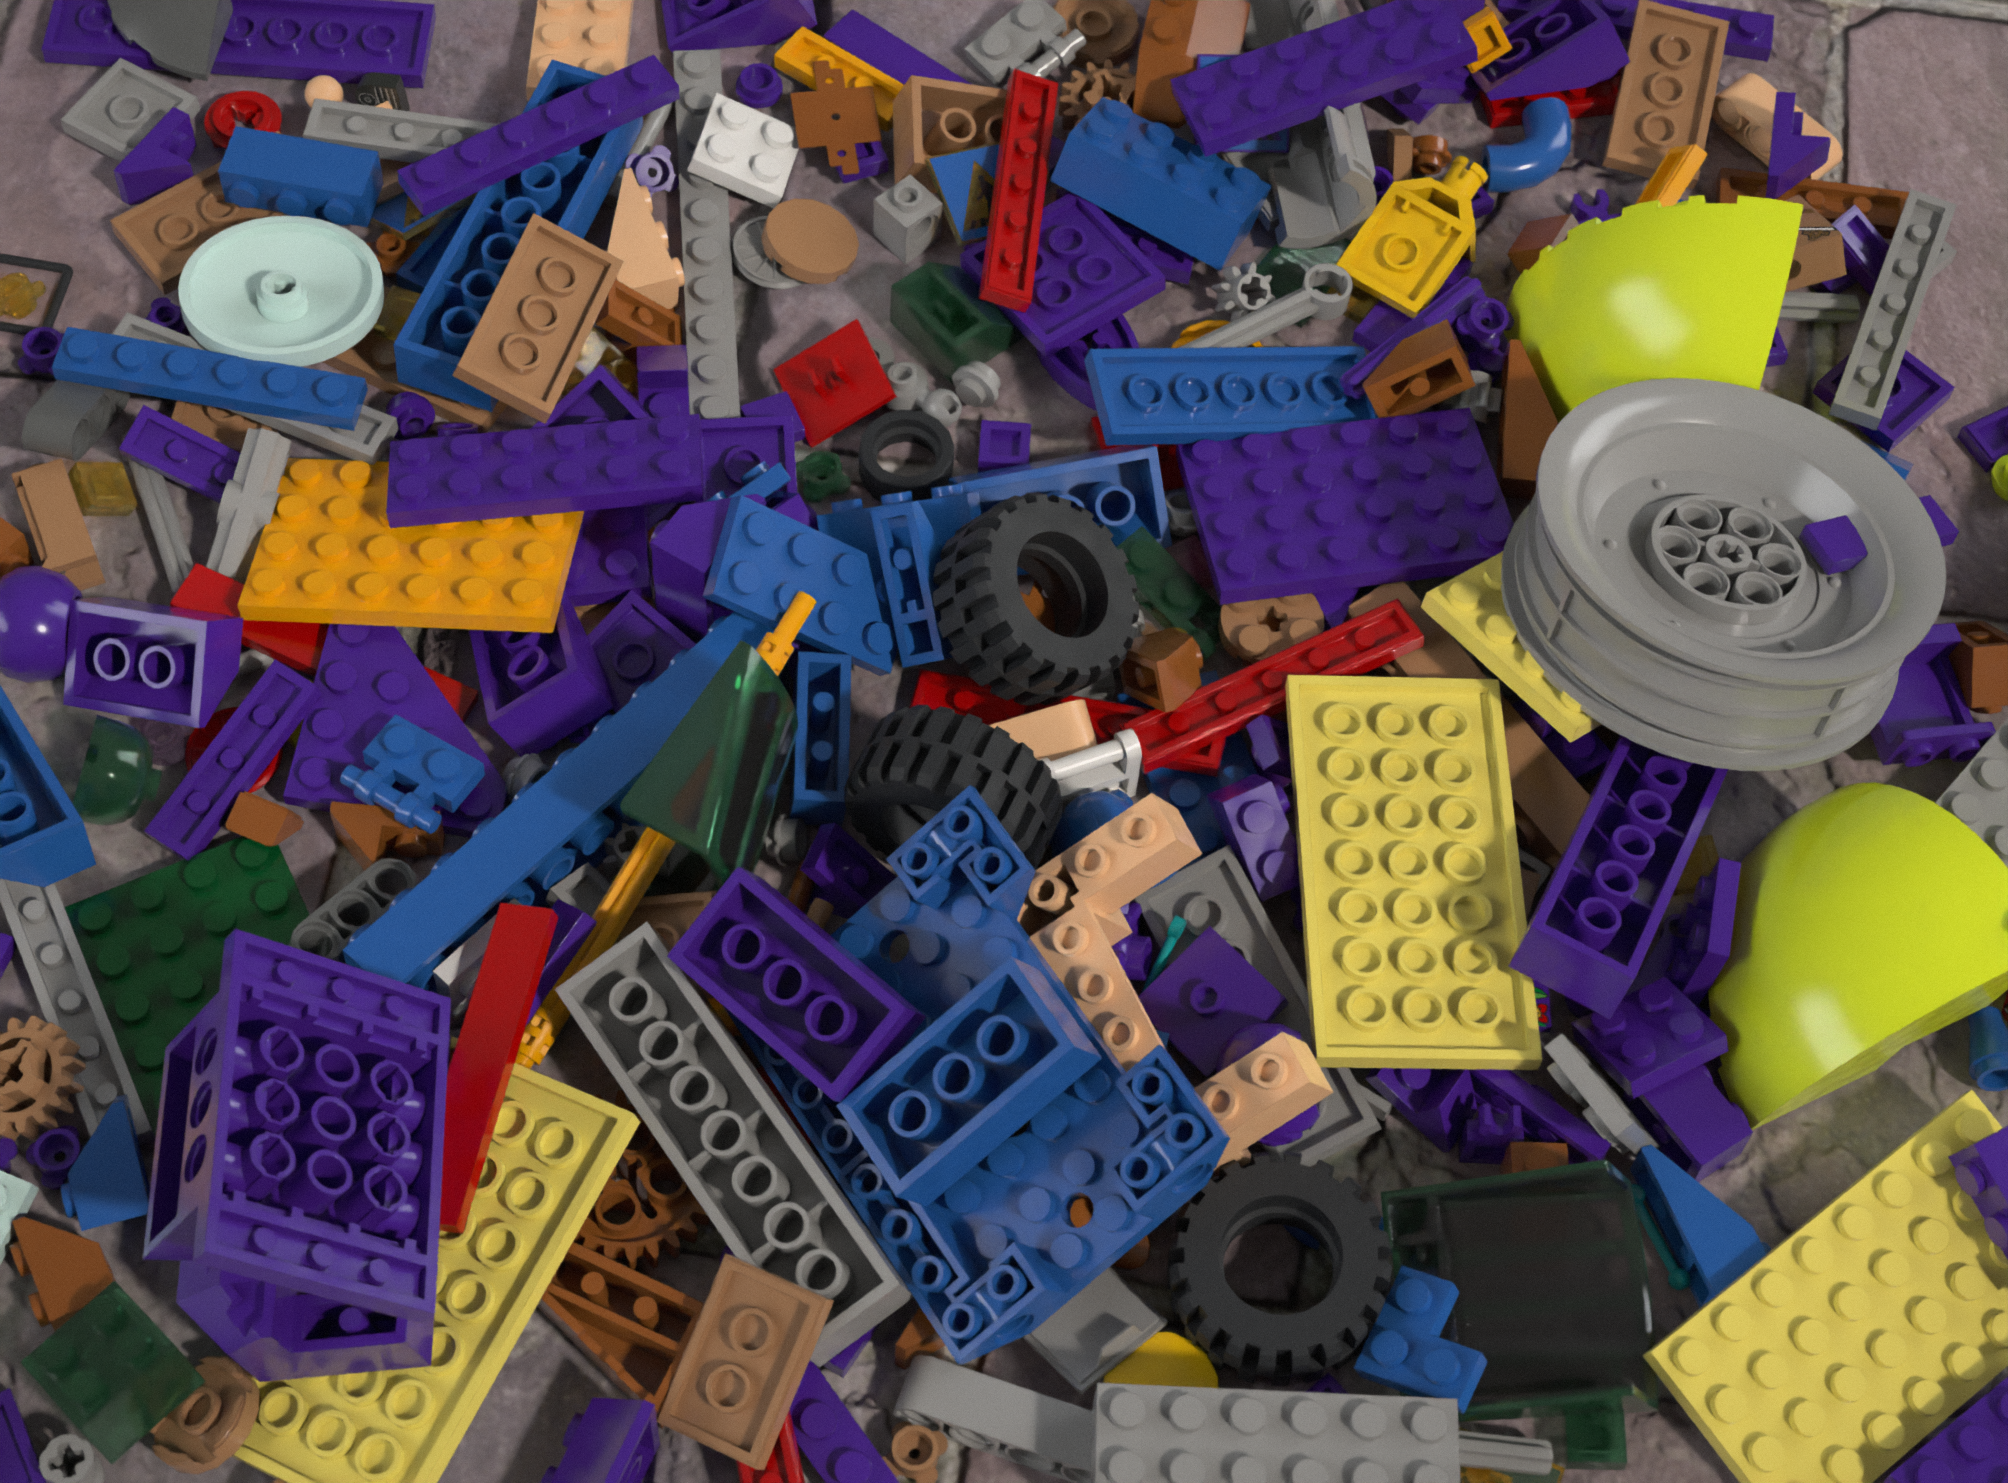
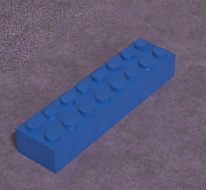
(561, 190)

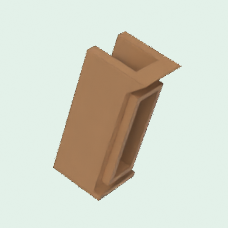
(58, 523)

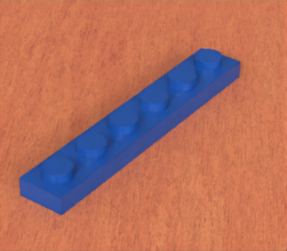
(210, 378)

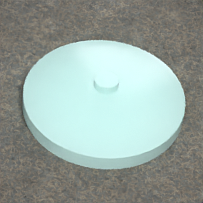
(282, 290)

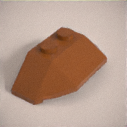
(1170, 46)

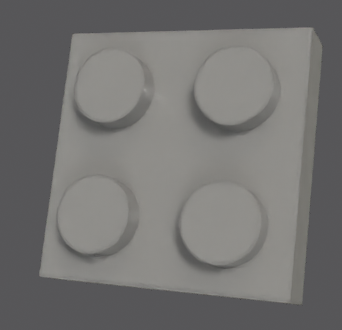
(124, 109)

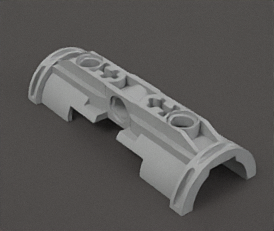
(1329, 157)

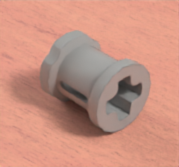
(55, 1461)

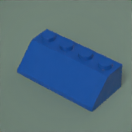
(1113, 484)
(38, 823)

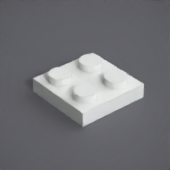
(745, 151)

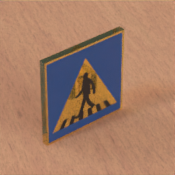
(965, 188)
(404, 220)

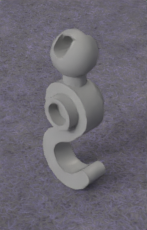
(912, 387)

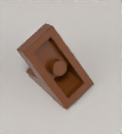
(637, 321)
(372, 832)

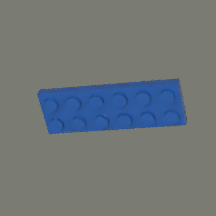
(1220, 392)

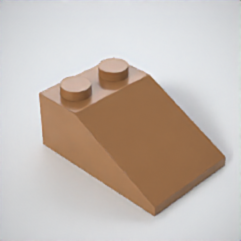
(942, 118)

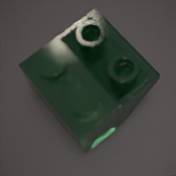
(946, 319)

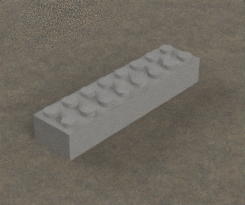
(730, 1135)

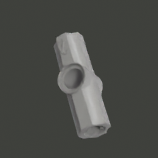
(248, 502)

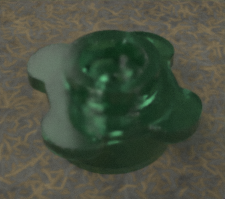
(821, 464)

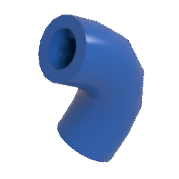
(1537, 155)

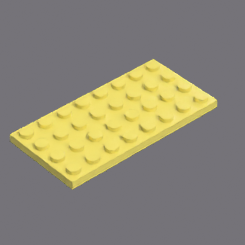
(1409, 874)
(531, 1200)
(1852, 1324)

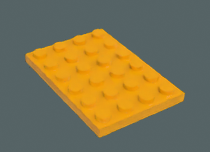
(341, 563)

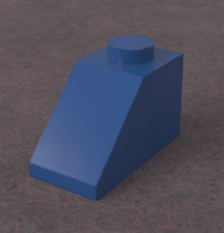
(109, 1174)

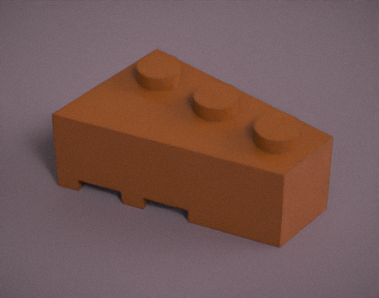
(621, 1321)

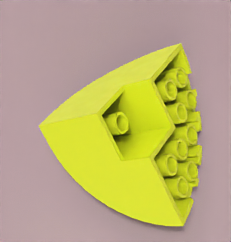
(1657, 297)
(1852, 941)

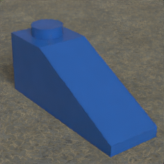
(908, 563)
(1698, 1227)

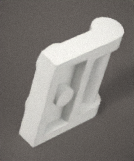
(1099, 768)

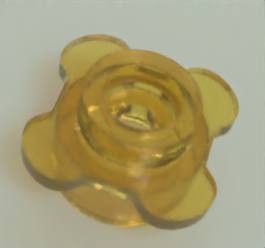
(19, 295)

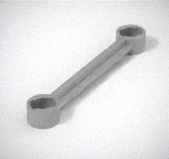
(1285, 310)

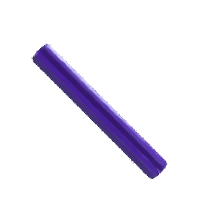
(1448, 306)

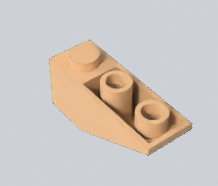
(643, 246)

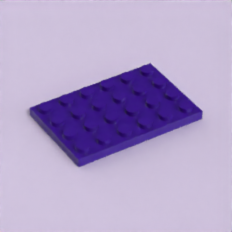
(1344, 505)

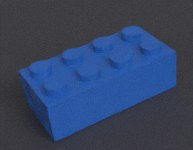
(1160, 182)
(968, 1082)

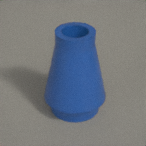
(1988, 1049)

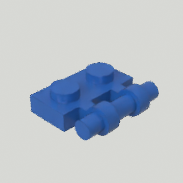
(419, 762)

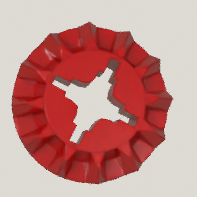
(244, 107)

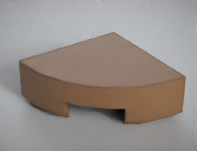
(1399, 154)

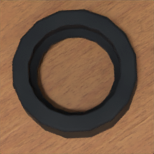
(912, 428)

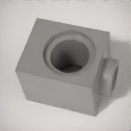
(907, 219)

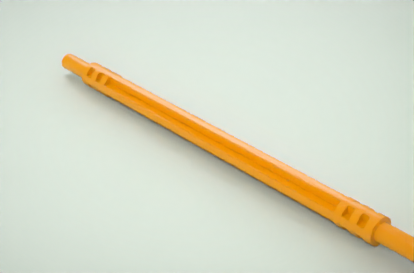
(639, 871)

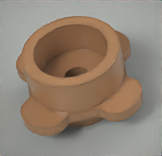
(915, 1437)

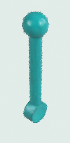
(1174, 932)
(1677, 1277)

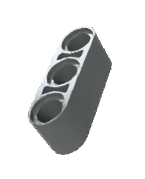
(71, 418)
(356, 904)

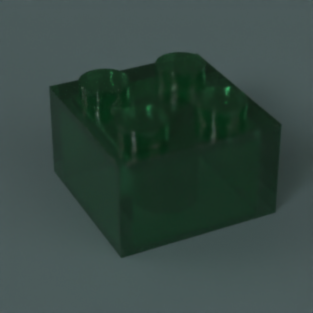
(113, 1372)

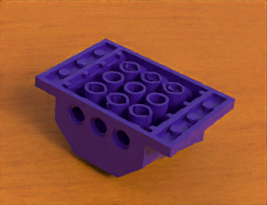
(306, 1131)

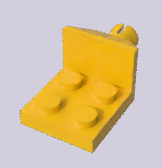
(1416, 238)

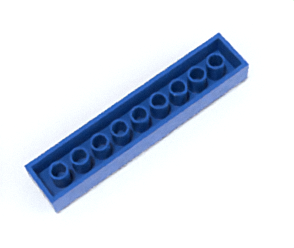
(549, 824)

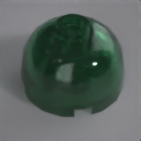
(115, 774)

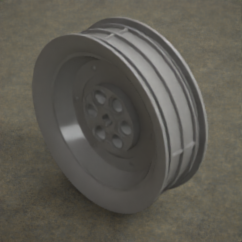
(1675, 584)

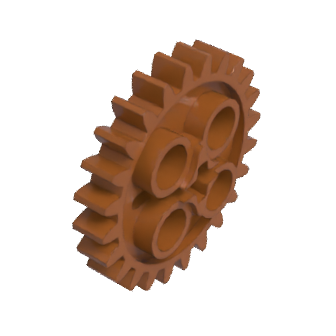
(640, 1234)

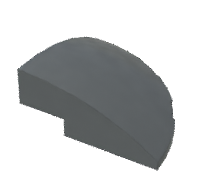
(176, 32)

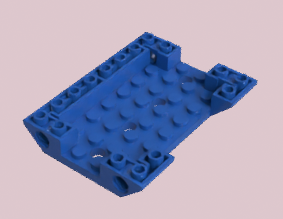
(1001, 1240)

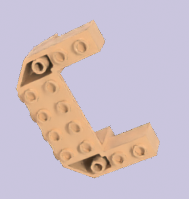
(1077, 918)

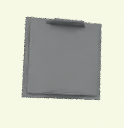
(1096, 1330)

